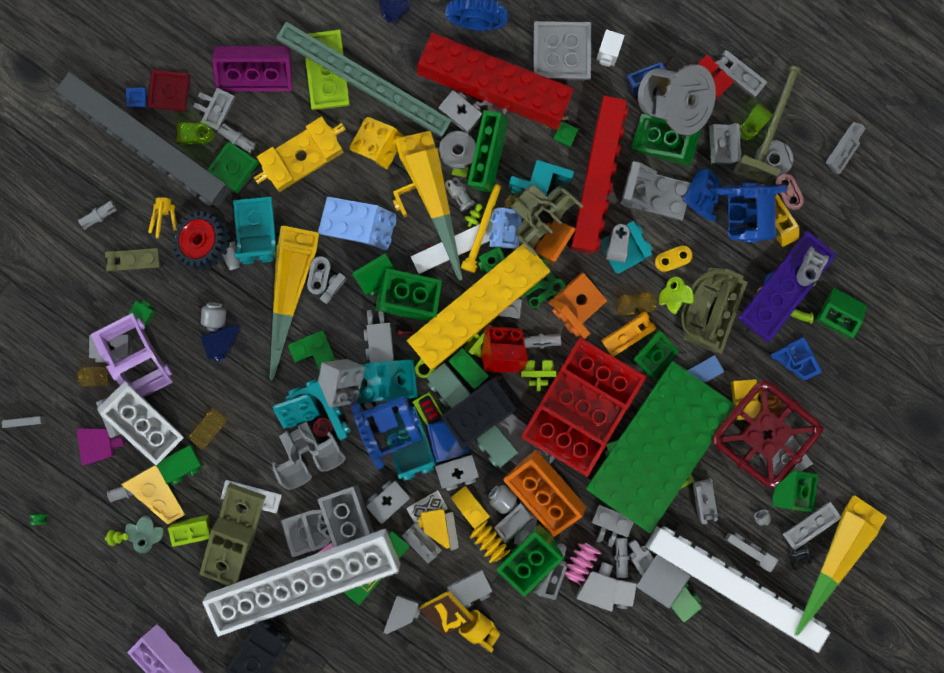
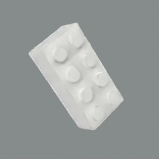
(140, 423)

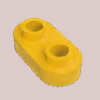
(673, 258)

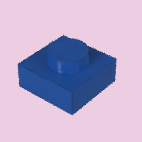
(136, 98)

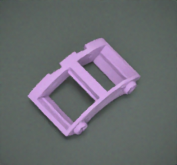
(145, 384)

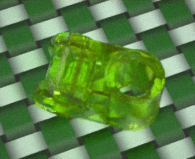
(756, 120)
(190, 133)

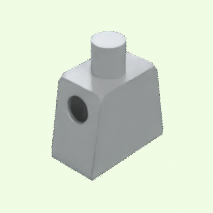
(599, 588)

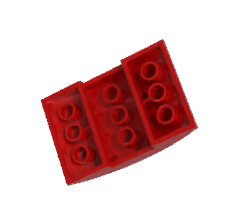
(583, 406)

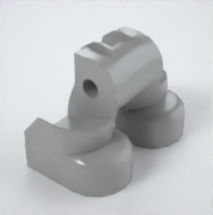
(295, 472)

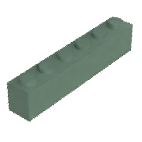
(452, 393)

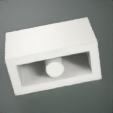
(610, 48)

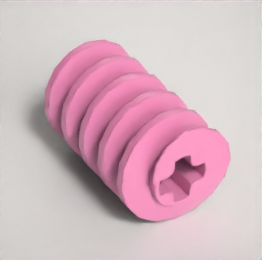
(581, 562)

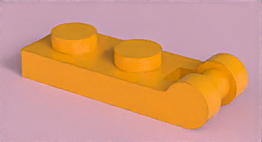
(628, 334)

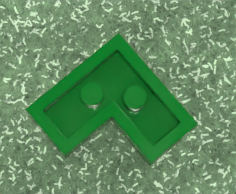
(313, 345)

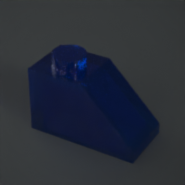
(393, 10)
(220, 342)

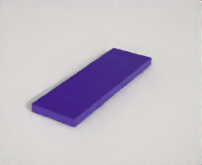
(782, 291)

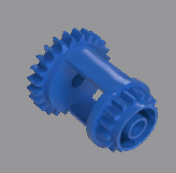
(477, 14)

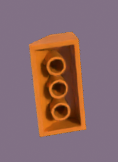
(545, 493)

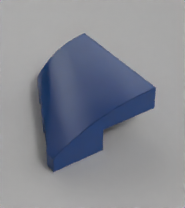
(702, 193)
(798, 358)

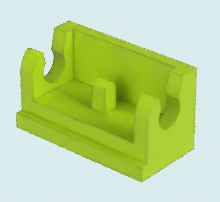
(189, 530)

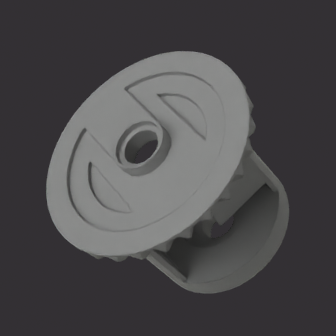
(673, 96)

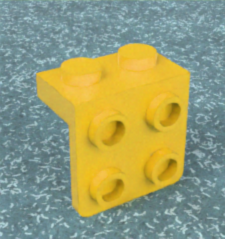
(376, 142)

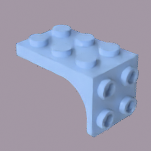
(357, 222)

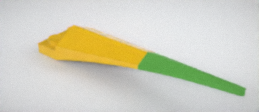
(852, 537)

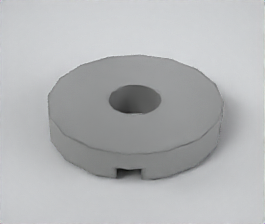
(447, 144)
(784, 154)

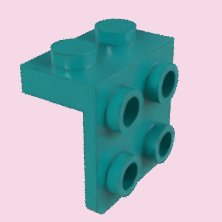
(637, 248)
(296, 410)

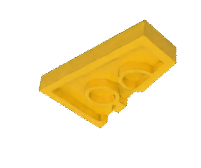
(155, 493)

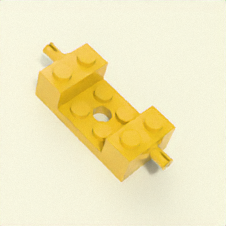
(281, 163)

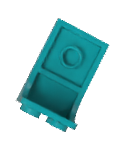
(255, 230)
(314, 388)
(412, 457)

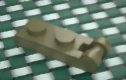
(133, 259)

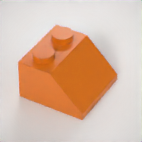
(553, 244)

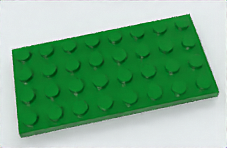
(660, 447)

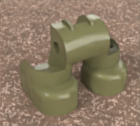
(531, 204)

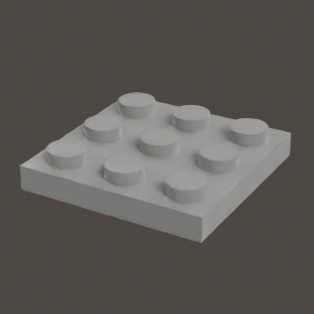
(562, 50)

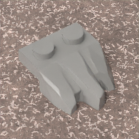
(305, 532)

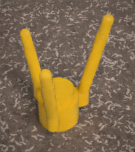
(162, 207)

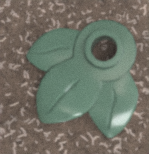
(144, 531)

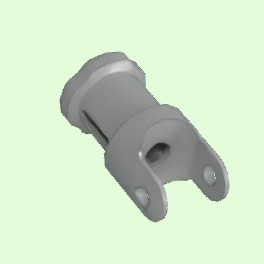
(458, 192)

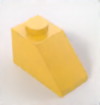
(470, 507)
(435, 525)

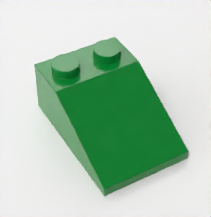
(659, 141)

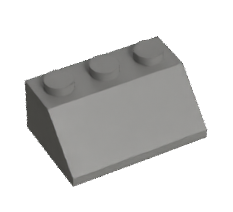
(345, 515)

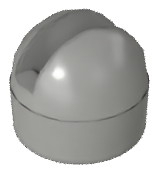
(762, 517)

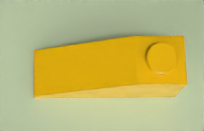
(786, 226)

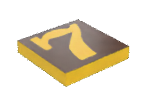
(446, 613)

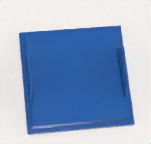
(444, 443)

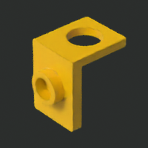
(397, 202)

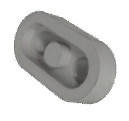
(317, 275)

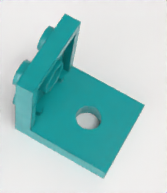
(383, 382)

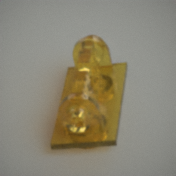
(644, 302)

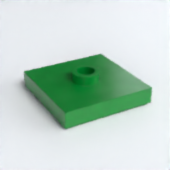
(233, 166)

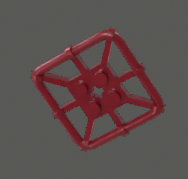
(767, 421)

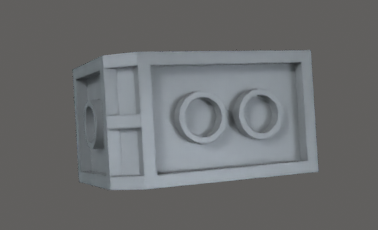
(654, 193)

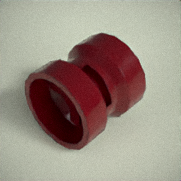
(326, 426)

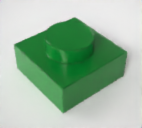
(565, 134)

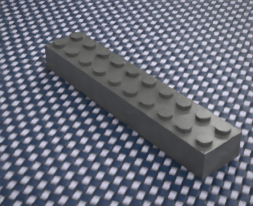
(140, 138)

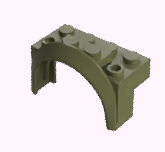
(729, 293)

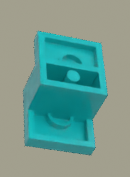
(541, 178)

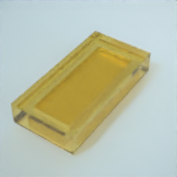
(207, 429)

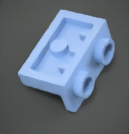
(504, 228)

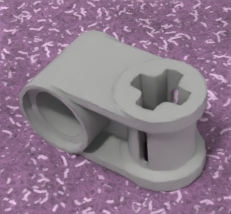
(618, 247)
(813, 264)

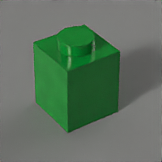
(143, 311)

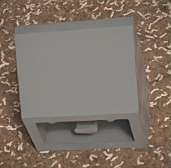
(341, 381)

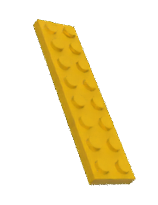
(478, 306)

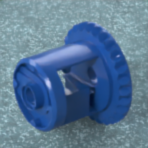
(744, 211)
(385, 420)

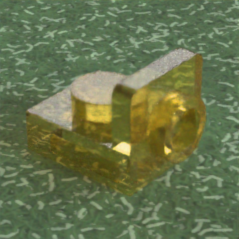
(92, 376)

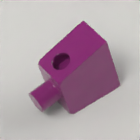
(97, 445)

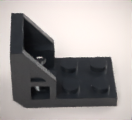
(482, 410)

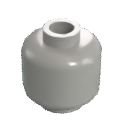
(213, 316)
(502, 499)

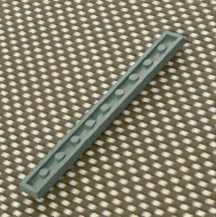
(363, 79)

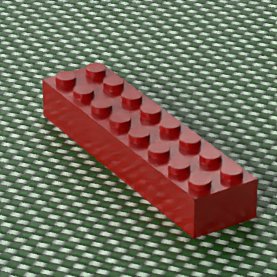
(494, 81)
(598, 174)

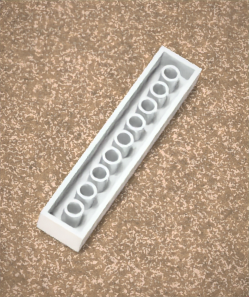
(301, 582)
(742, 591)

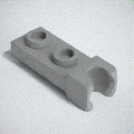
(763, 559)

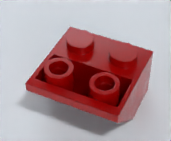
(504, 350)

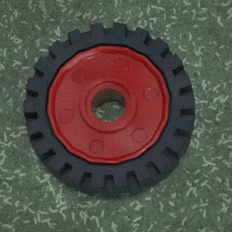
(187, 241)

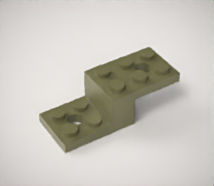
(232, 535)

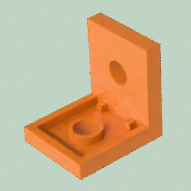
(575, 314)

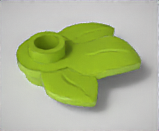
(674, 297)

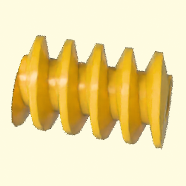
(489, 542)

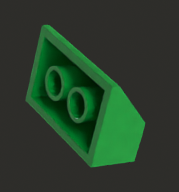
(408, 295)
(530, 560)

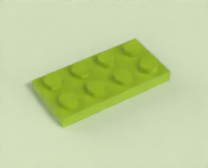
(325, 87)

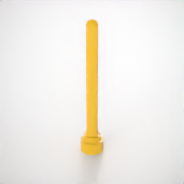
(470, 263)

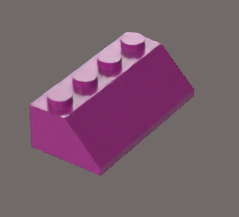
(252, 68)

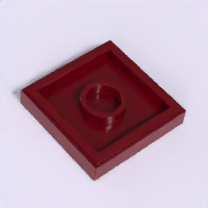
(168, 90)

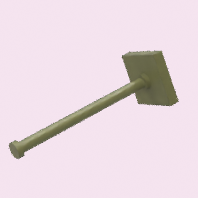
(757, 169)

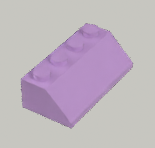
(159, 654)

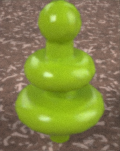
(474, 214)
(115, 537)

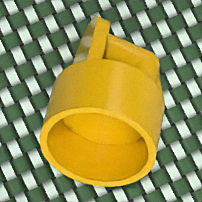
(479, 629)

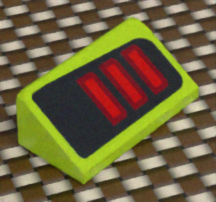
(428, 409)

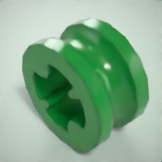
(38, 519)

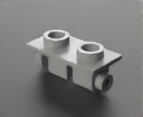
(421, 543)

